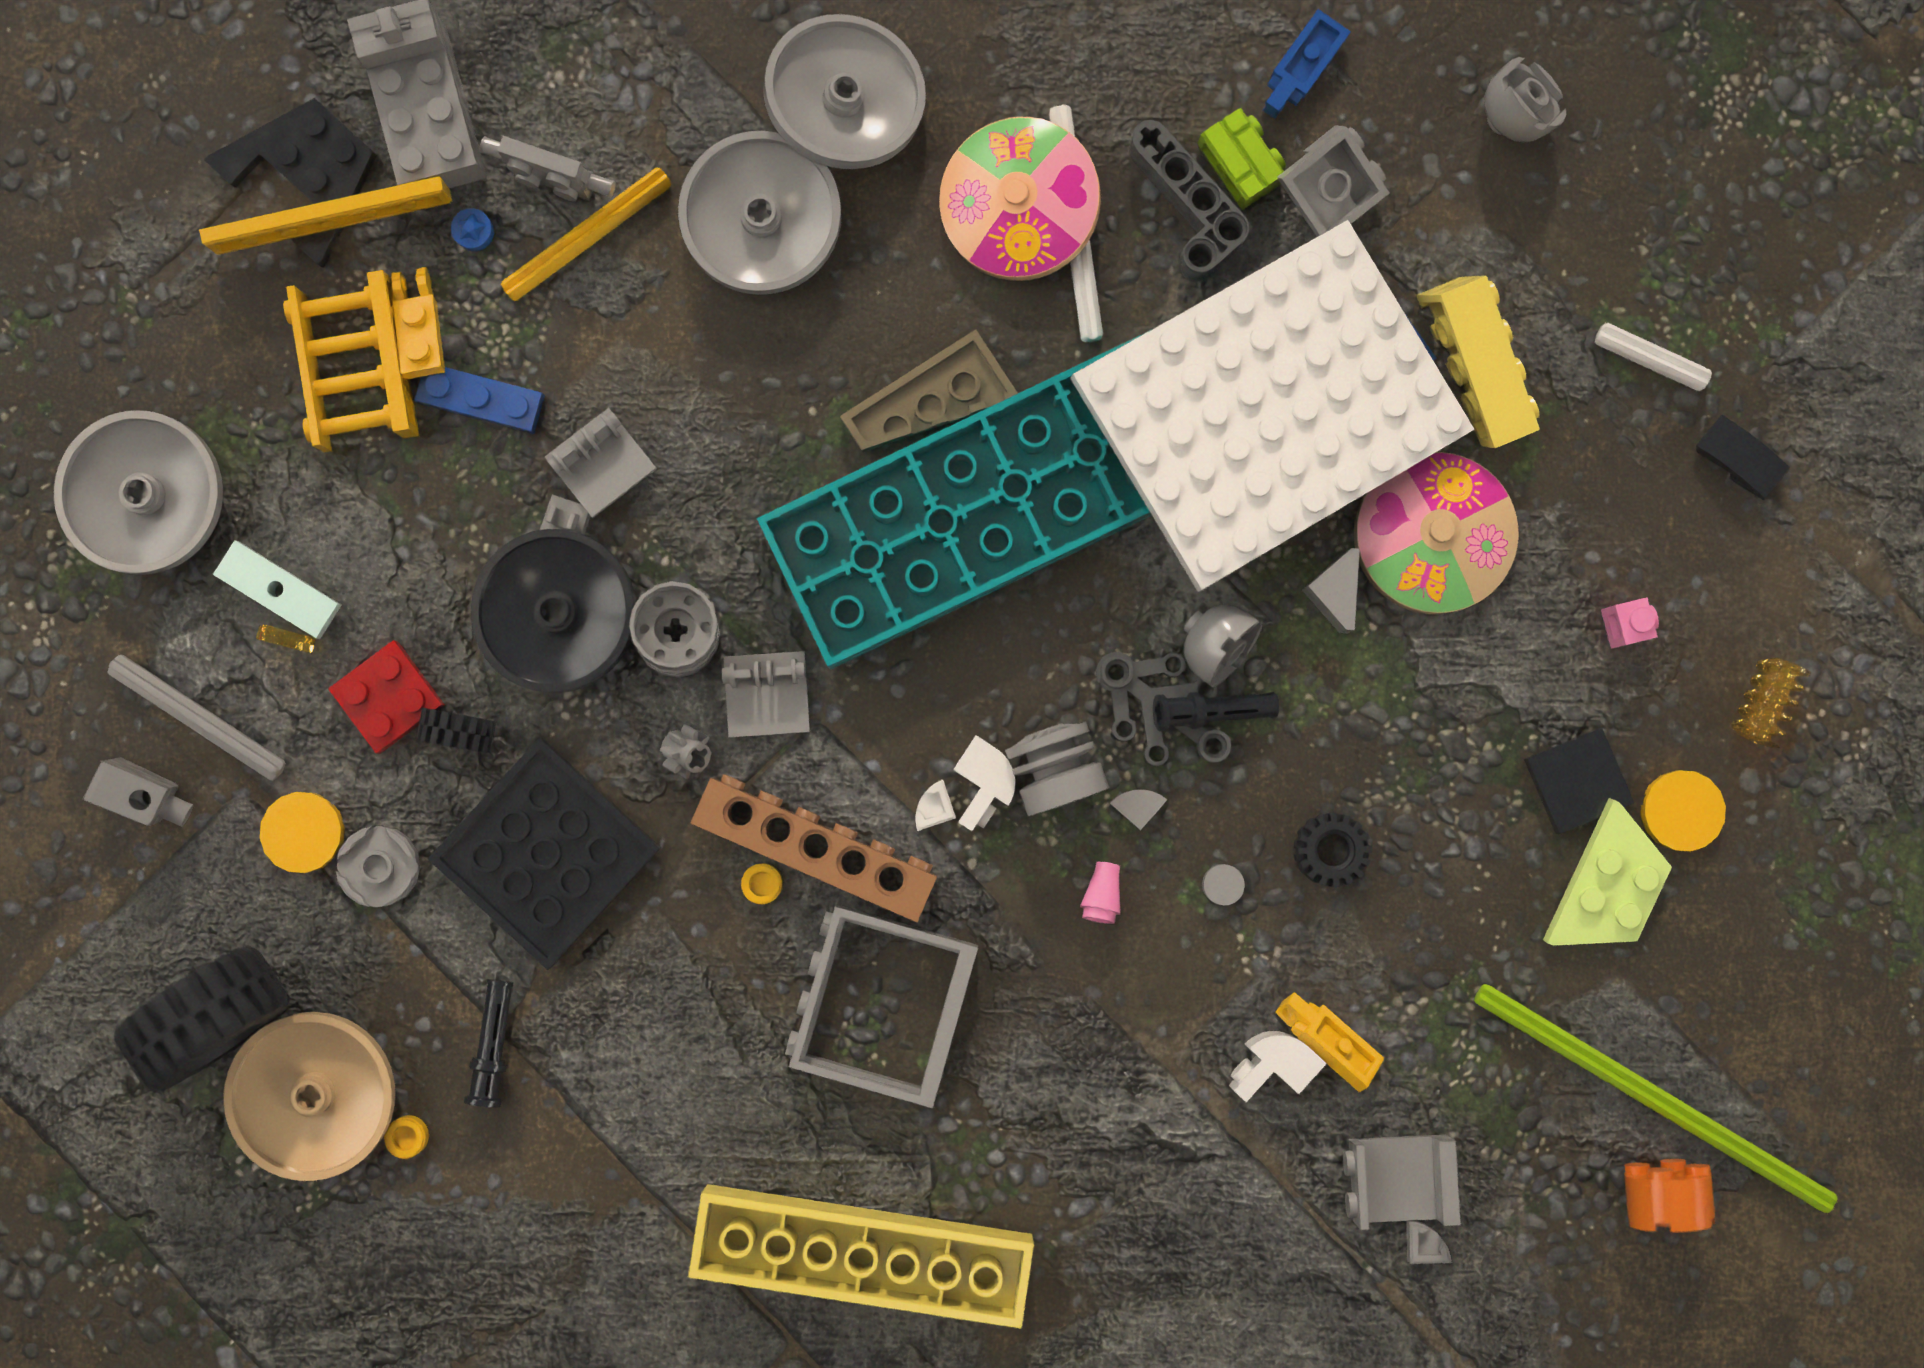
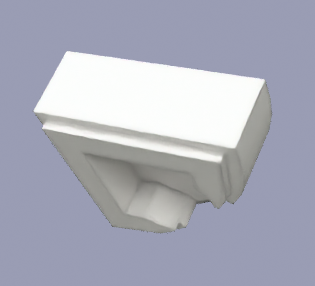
(934, 807)

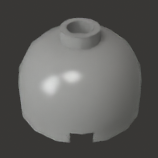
(1523, 102)
(1218, 640)

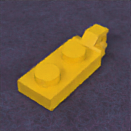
(1331, 1040)

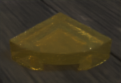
(285, 638)

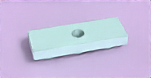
(258, 580)

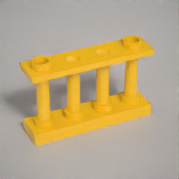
(399, 411)

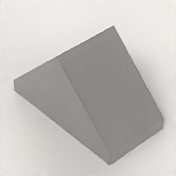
(1336, 591)

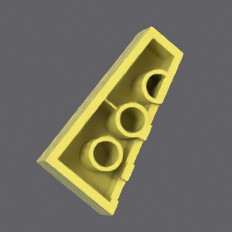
(1482, 359)

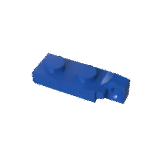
(1304, 62)

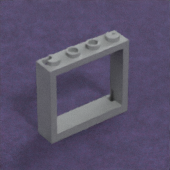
(811, 1002)

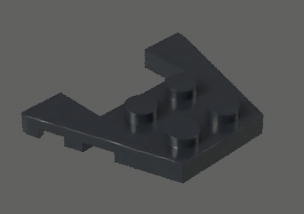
(309, 151)

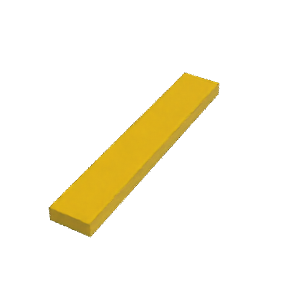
(326, 215)

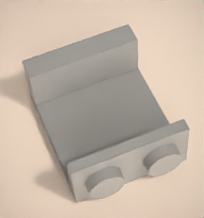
(1402, 1180)

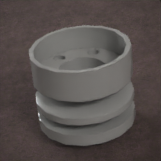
(658, 613)
(1056, 768)

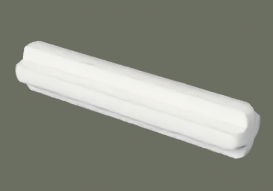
(1653, 357)

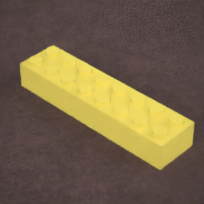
(861, 1255)

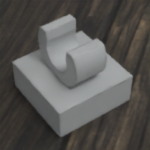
(565, 515)

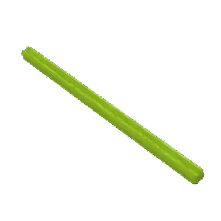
(1656, 1098)

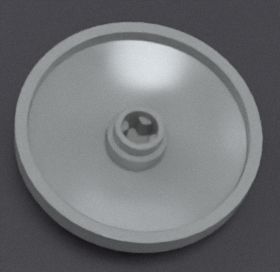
(844, 91)
(759, 213)
(138, 492)

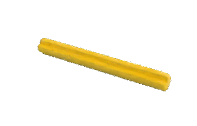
(586, 234)

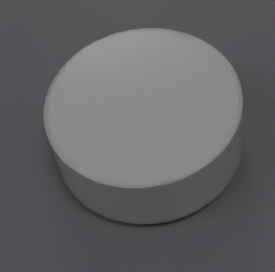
(1223, 884)

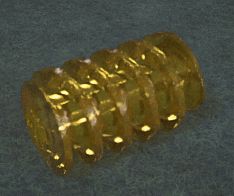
(1769, 700)

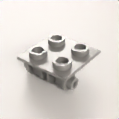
(600, 462)
(766, 694)

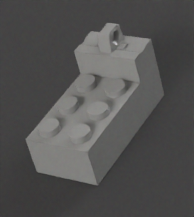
(418, 94)

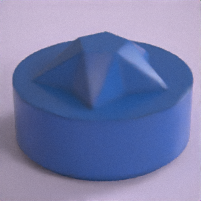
(472, 229)

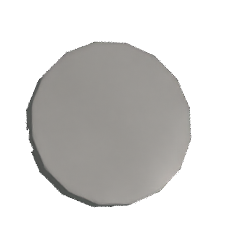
(377, 866)

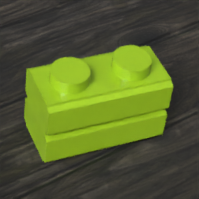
(1242, 157)

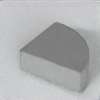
(1138, 806)
(1425, 1244)

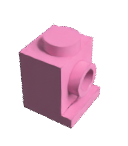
(1630, 622)

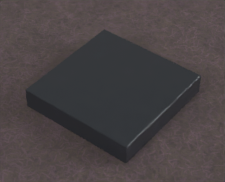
(1578, 780)

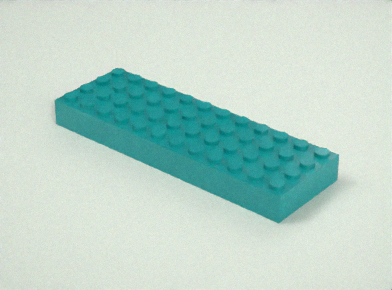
(951, 518)

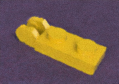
(417, 327)

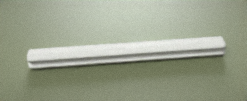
(1082, 264)

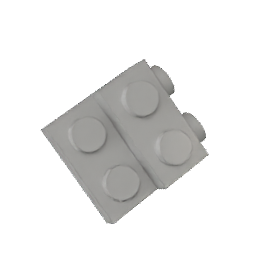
(1334, 180)

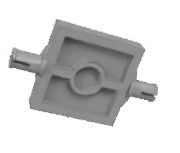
(539, 166)

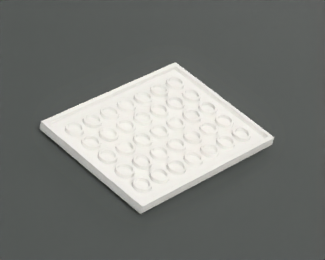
(1271, 404)

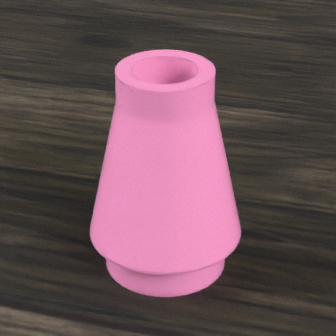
(1102, 896)

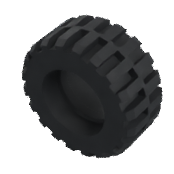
(201, 1018)

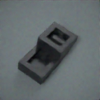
(1743, 456)

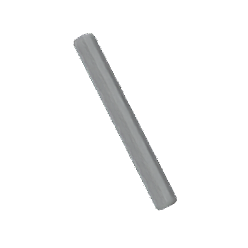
(196, 717)

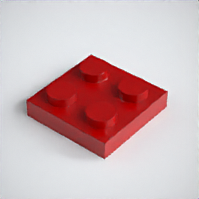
(385, 696)

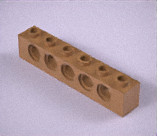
(715, 816)

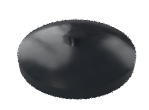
(553, 611)

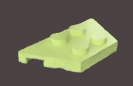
(1611, 885)

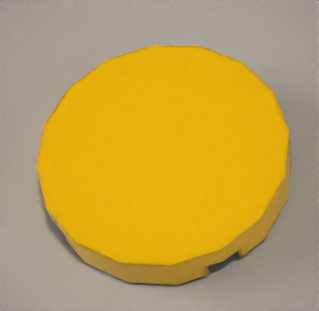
(1683, 810)
(302, 832)

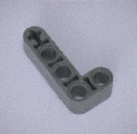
(1182, 192)

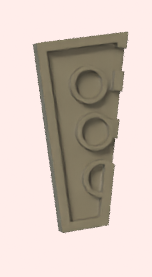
(937, 392)

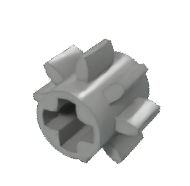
(686, 751)

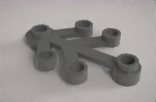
(1146, 695)

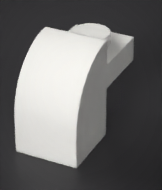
(992, 773)
(1279, 1054)

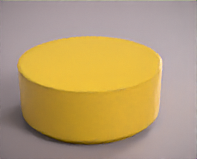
(762, 883)
(406, 1137)

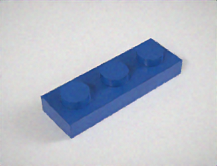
(481, 399)

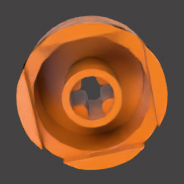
(1669, 1196)

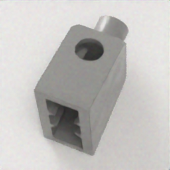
(121, 789)

